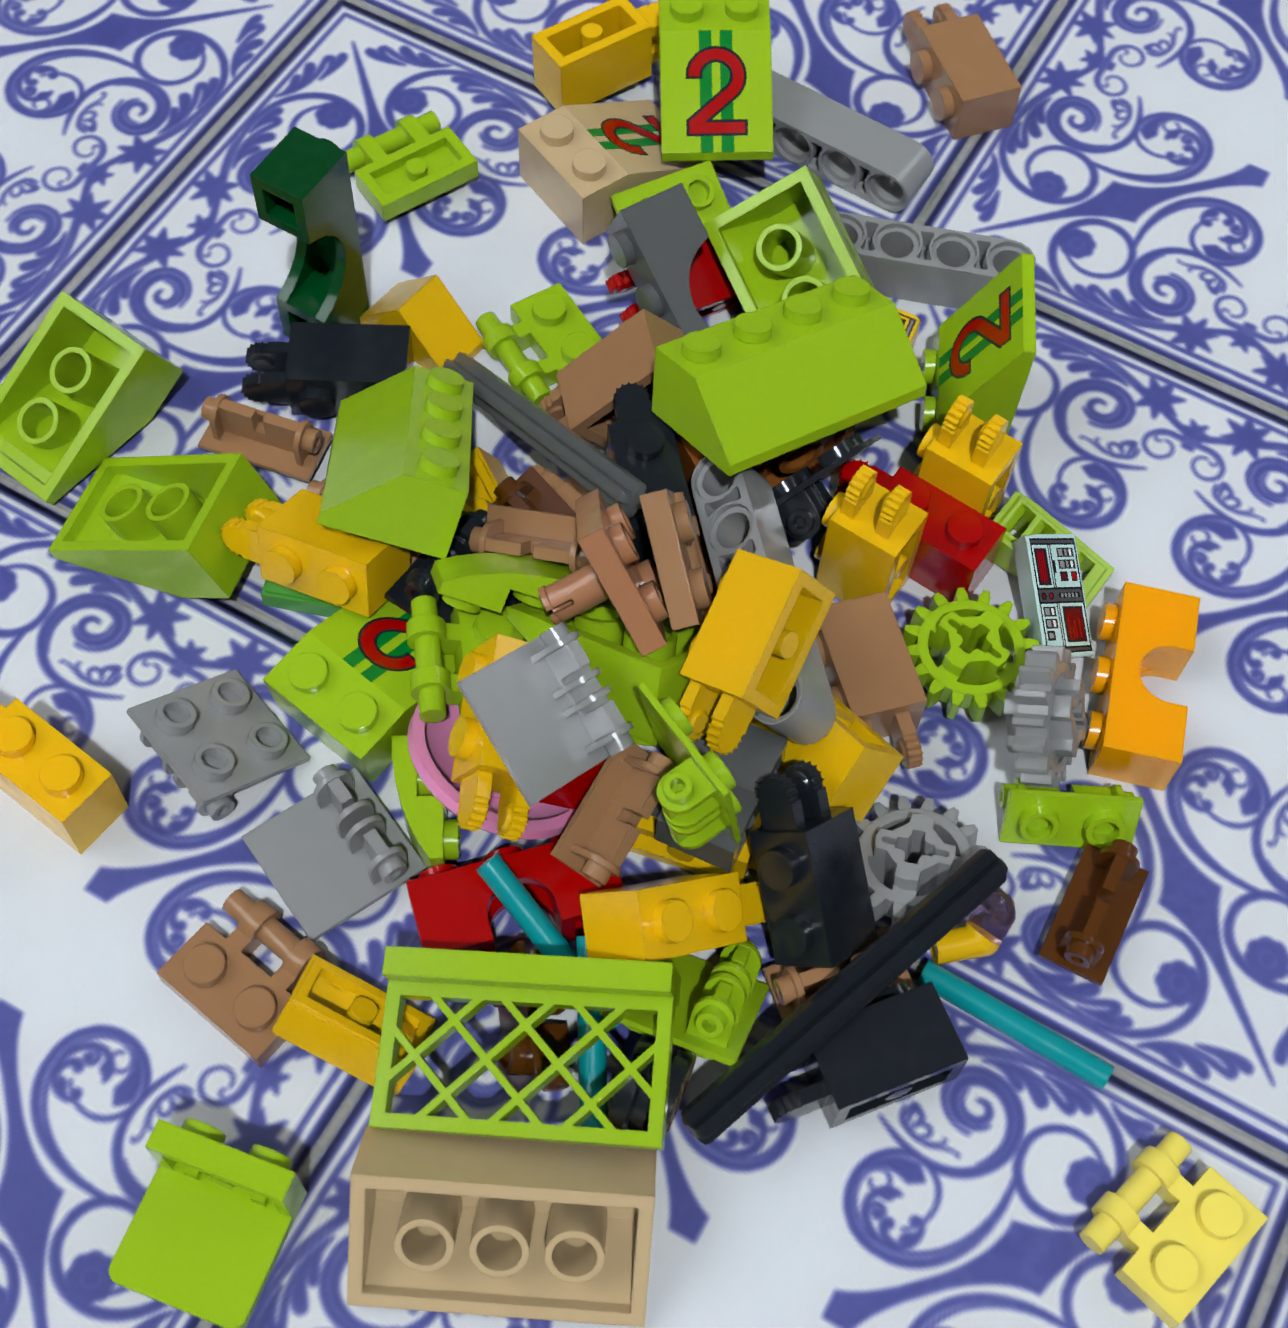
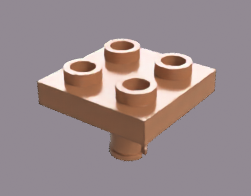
(612, 574)

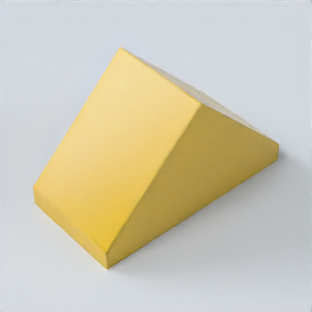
(434, 318)

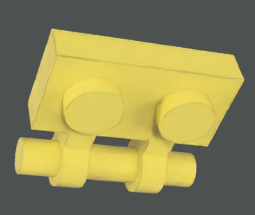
(1191, 1243)

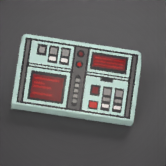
(1053, 592)

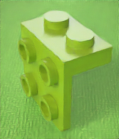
(208, 1224)

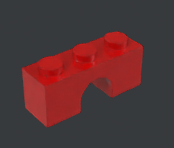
(458, 908)

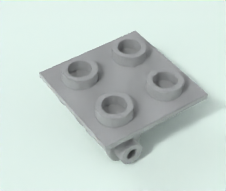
(546, 712)
(216, 740)
(333, 852)

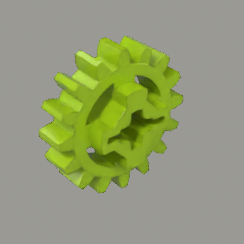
(968, 652)

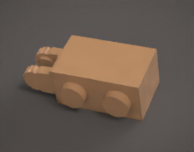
(961, 71)
(589, 382)
(874, 670)

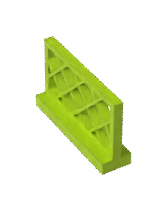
(527, 982)

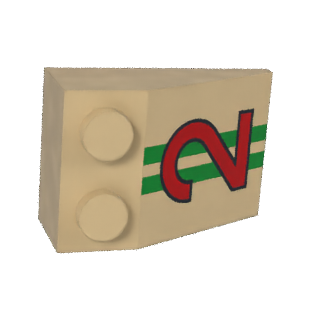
(589, 153)

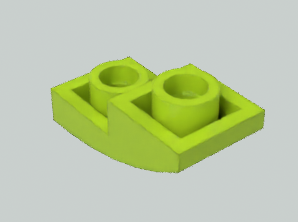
(486, 580)
(426, 819)

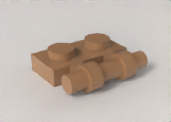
(674, 547)
(230, 988)

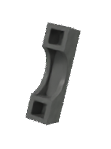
(657, 247)

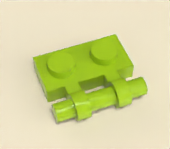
(409, 164)
(548, 325)
(431, 636)

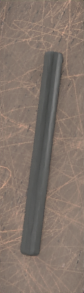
(550, 436)

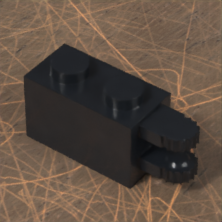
(325, 364)
(647, 451)
(810, 871)
(878, 1058)

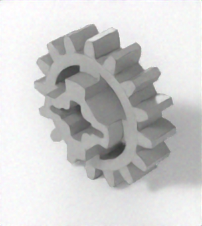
(1045, 716)
(911, 853)

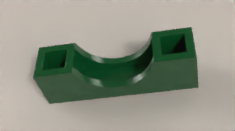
(309, 194)

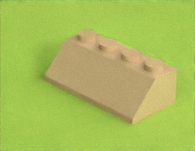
(501, 1227)

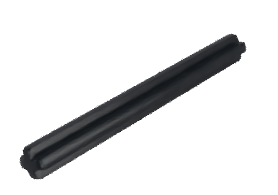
(842, 997)

